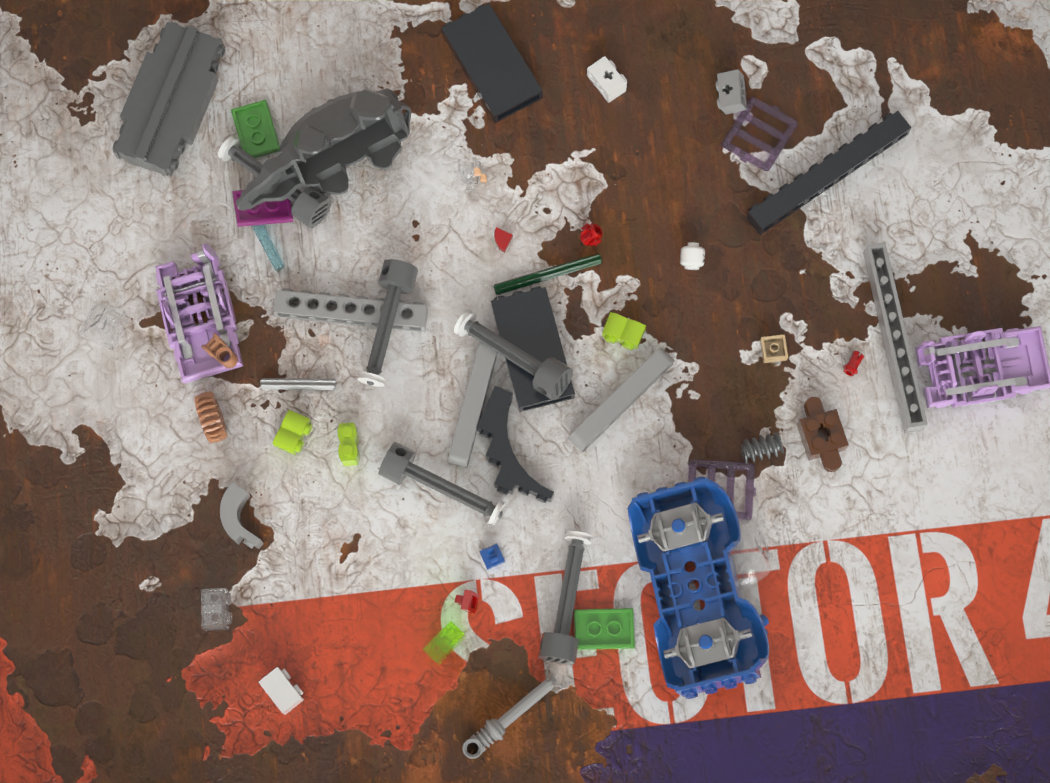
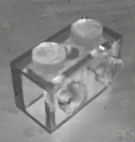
(215, 609)

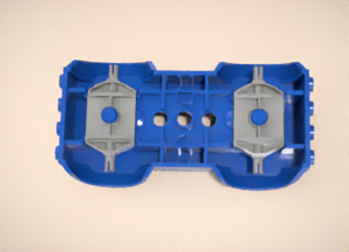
(727, 637)

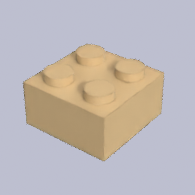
(774, 348)

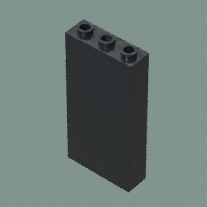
(491, 62)
(530, 325)

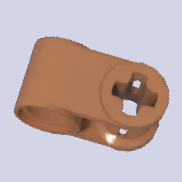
(218, 349)

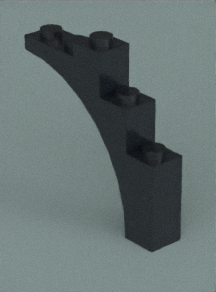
(511, 475)

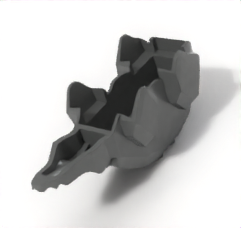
(328, 141)

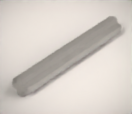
(297, 384)

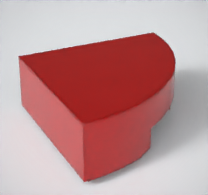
(502, 239)

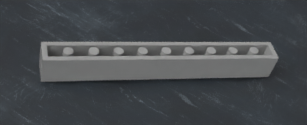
(895, 338)

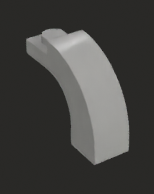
(230, 511)

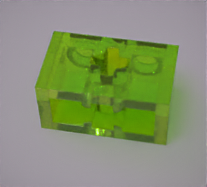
(444, 643)

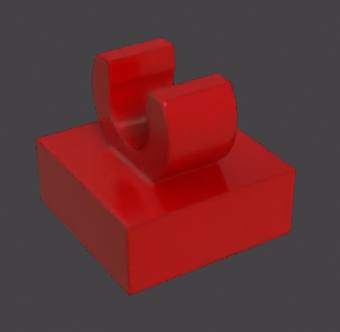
(468, 601)

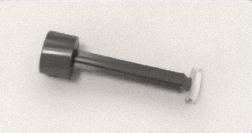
(308, 207)
(397, 278)
(549, 377)
(399, 464)
(559, 646)

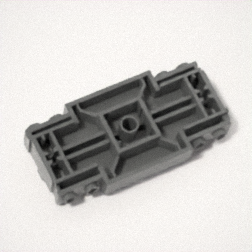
(169, 98)

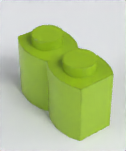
(623, 331)
(291, 433)
(348, 444)

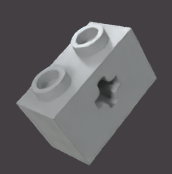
(731, 92)

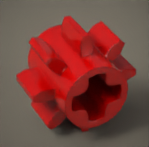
(591, 234)

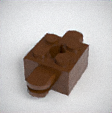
(822, 434)

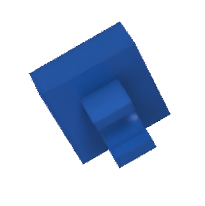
(492, 556)

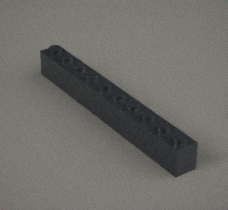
(829, 172)

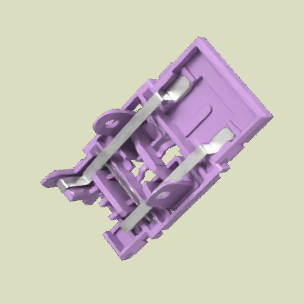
(186, 337)
(1018, 361)

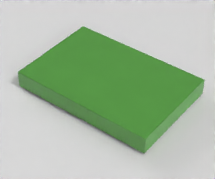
(256, 129)
(604, 628)

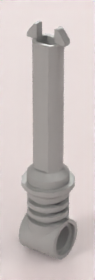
(495, 728)

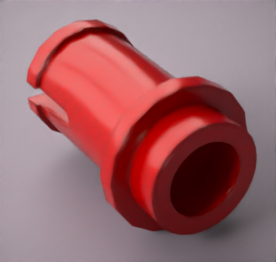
(853, 363)

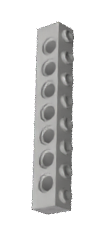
(285, 297)

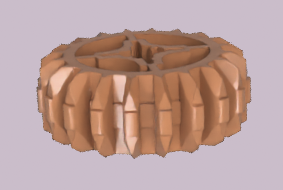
(210, 417)

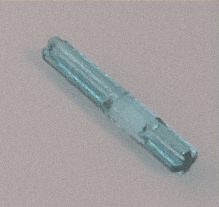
(269, 247)

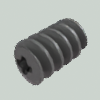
(761, 447)

